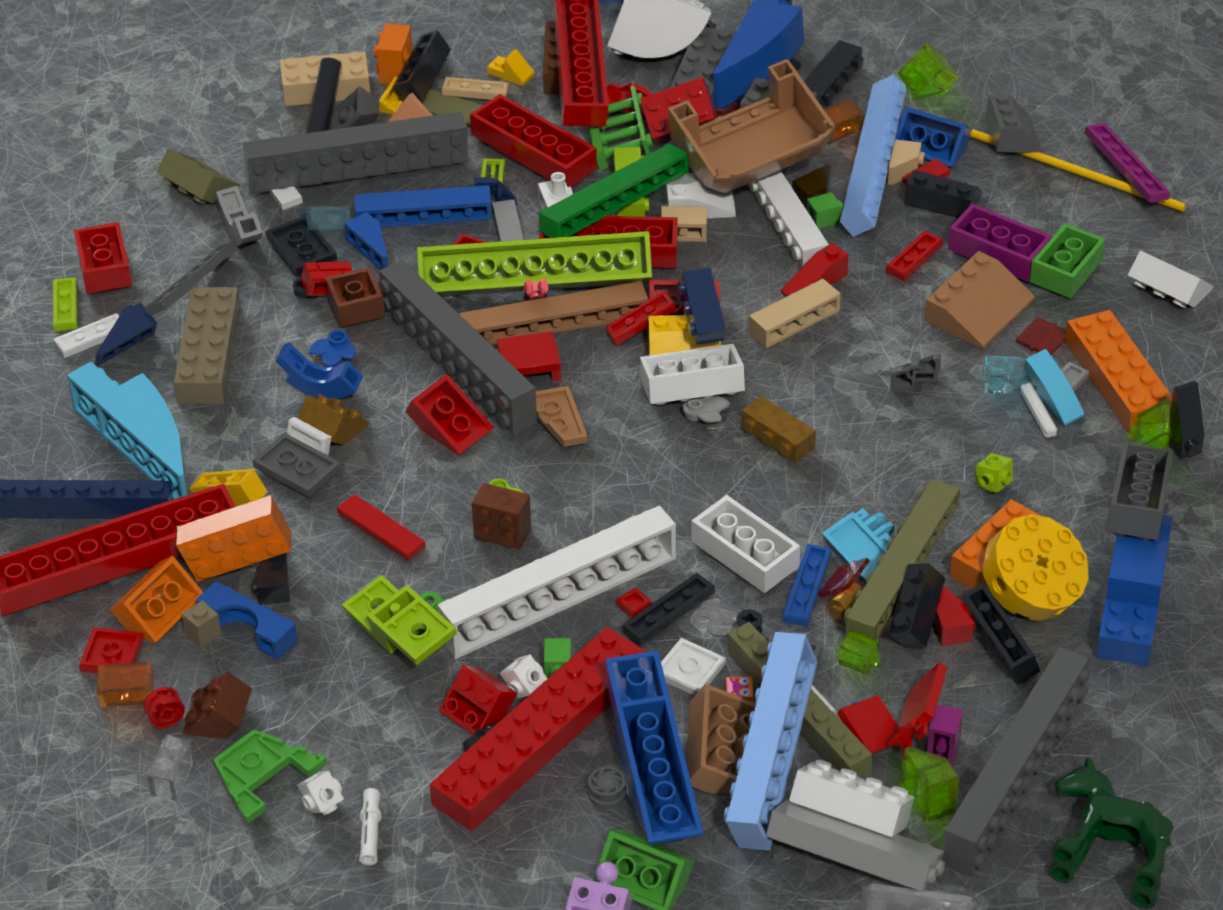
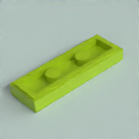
(65, 304)

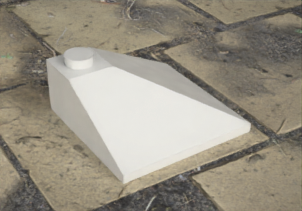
(690, 191)

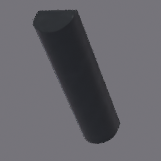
(324, 95)

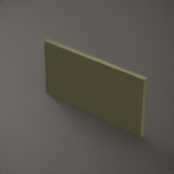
(441, 104)

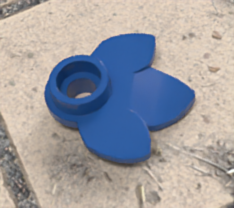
(333, 348)

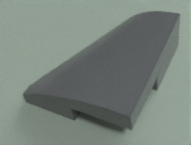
(919, 371)

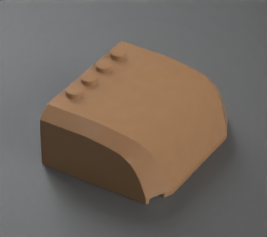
(756, 137)

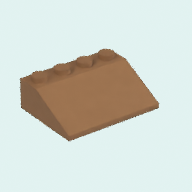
(978, 301)
(716, 738)

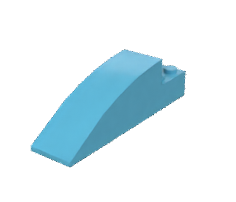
(133, 421)

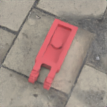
(535, 290)

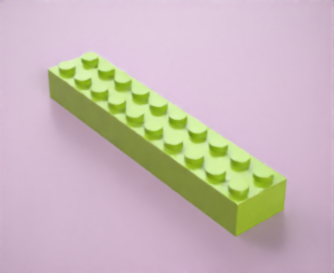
(561, 261)

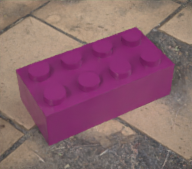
(997, 237)

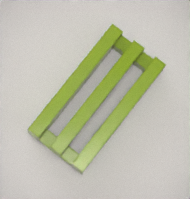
(501, 162)

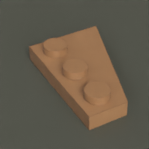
(560, 415)

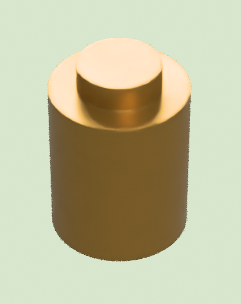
(843, 601)

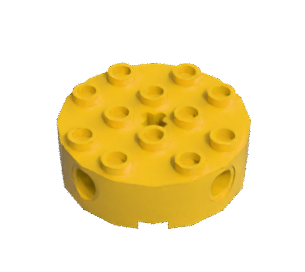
(1035, 567)

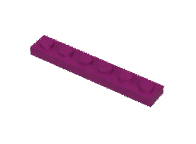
(1127, 163)

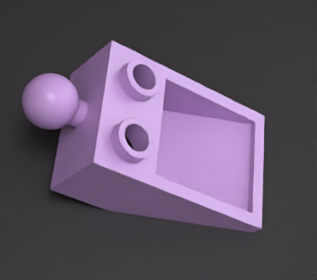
(599, 892)

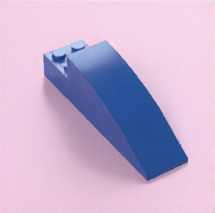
(765, 37)
(1133, 597)
(651, 748)

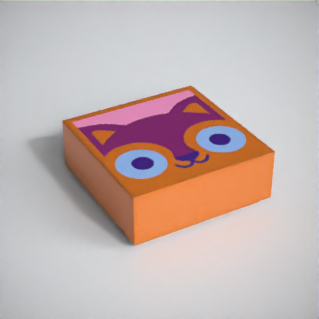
(740, 687)

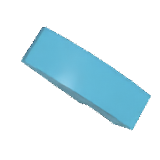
(1053, 387)

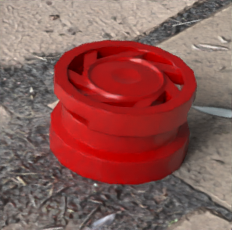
(164, 708)

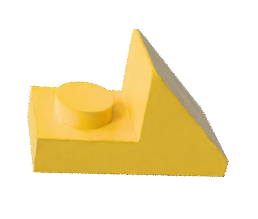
(512, 68)

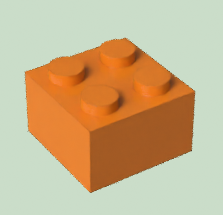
(392, 51)

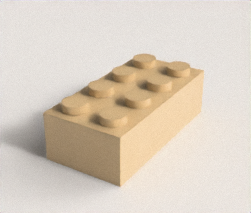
(301, 74)

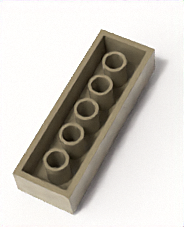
(207, 345)

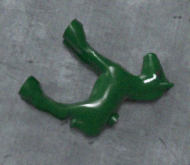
(1118, 821)

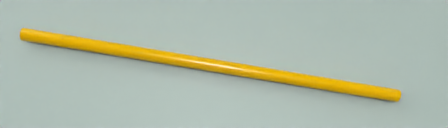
(1083, 172)

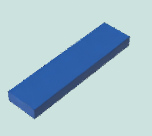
(807, 585)

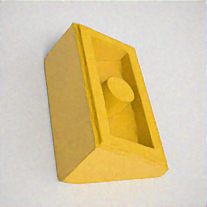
(390, 101)

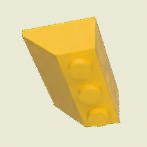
(672, 335)

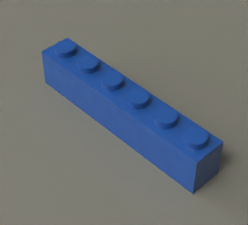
(426, 206)

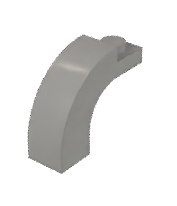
(239, 224)

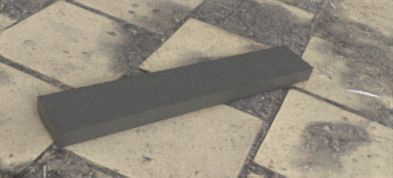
(192, 277)

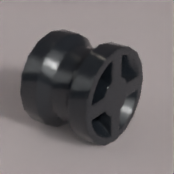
(750, 616)

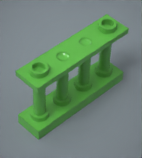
(600, 139)

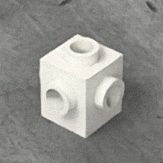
(524, 675)
(320, 793)

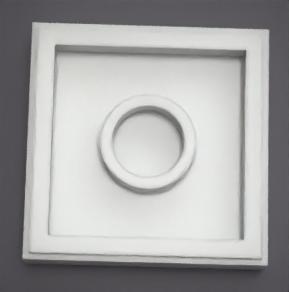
(691, 666)

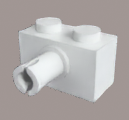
(553, 191)

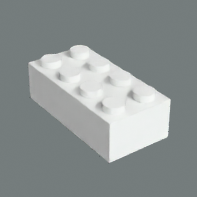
(692, 374)
(745, 543)
(852, 798)

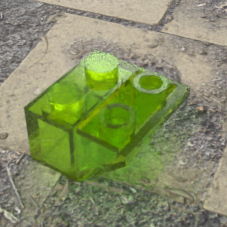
(927, 73)
(930, 782)

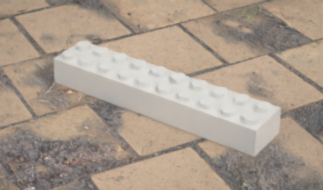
(559, 580)

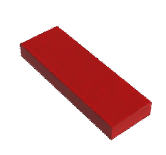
(914, 256)
(638, 318)

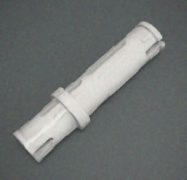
(370, 818)

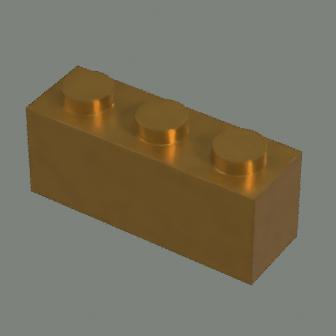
(778, 429)

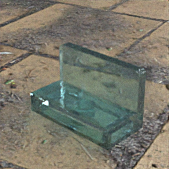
(325, 218)

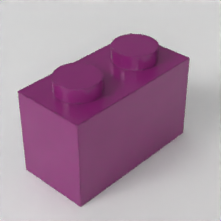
(945, 733)

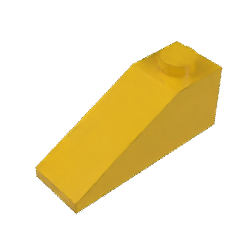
(242, 484)

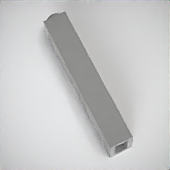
(884, 856)

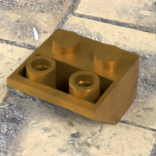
(332, 418)

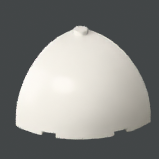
(657, 27)

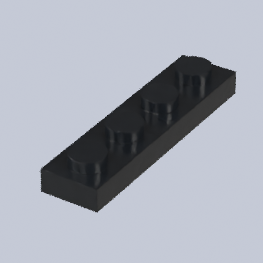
(668, 609)

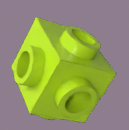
(994, 473)

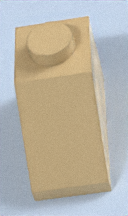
(904, 159)

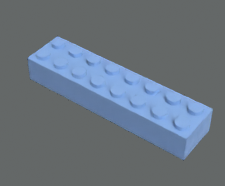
(771, 739)

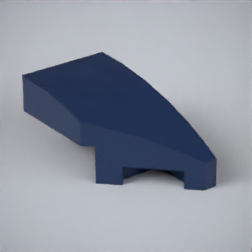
(497, 189)

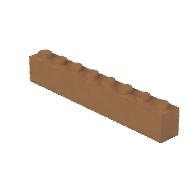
(557, 312)

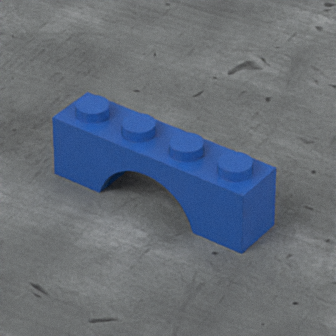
(273, 632)

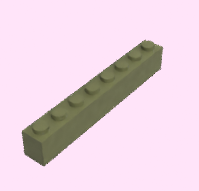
(912, 545)
(819, 724)

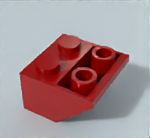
(477, 699)

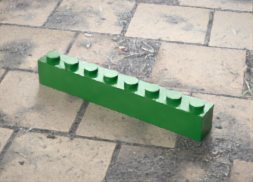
(613, 192)

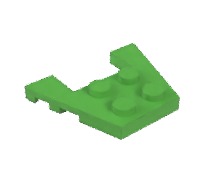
(255, 761)

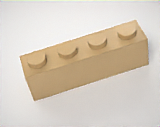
(794, 313)

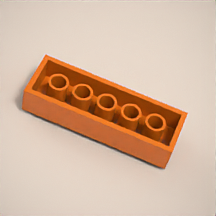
(1115, 366)

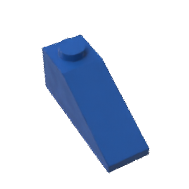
(366, 236)

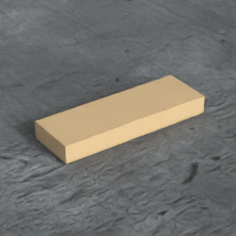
(474, 88)

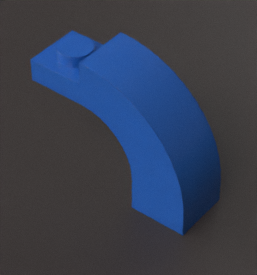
(316, 380)

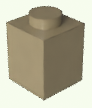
(201, 624)

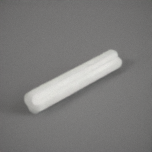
(1038, 410)

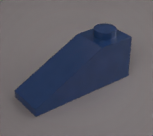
(129, 330)

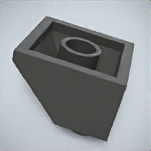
(355, 110)

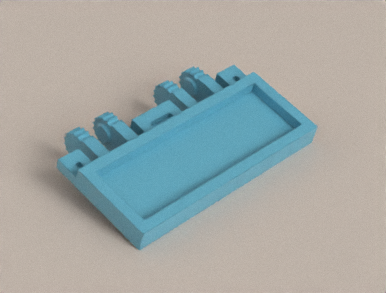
(860, 539)

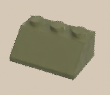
(193, 176)

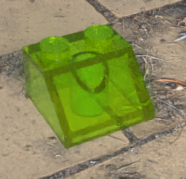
(1153, 426)

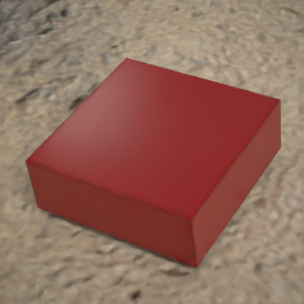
(633, 602)

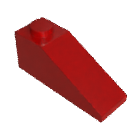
(826, 264)
(953, 620)

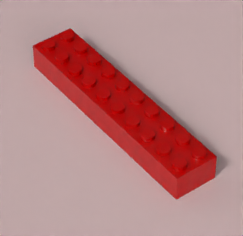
(580, 63)
(102, 550)
(529, 734)

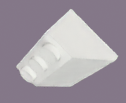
(1168, 280)

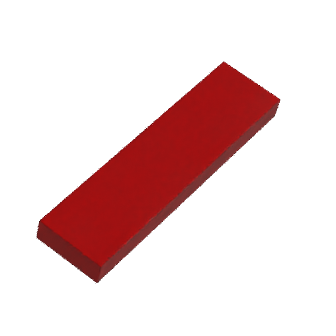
(381, 527)

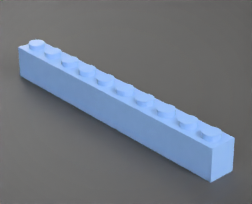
(873, 156)

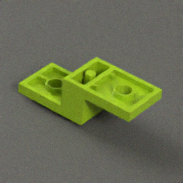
(399, 619)

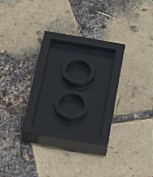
(300, 245)

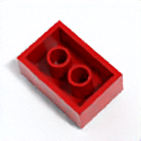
(657, 105)
(102, 257)

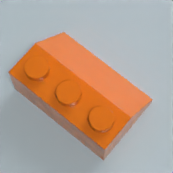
(157, 600)

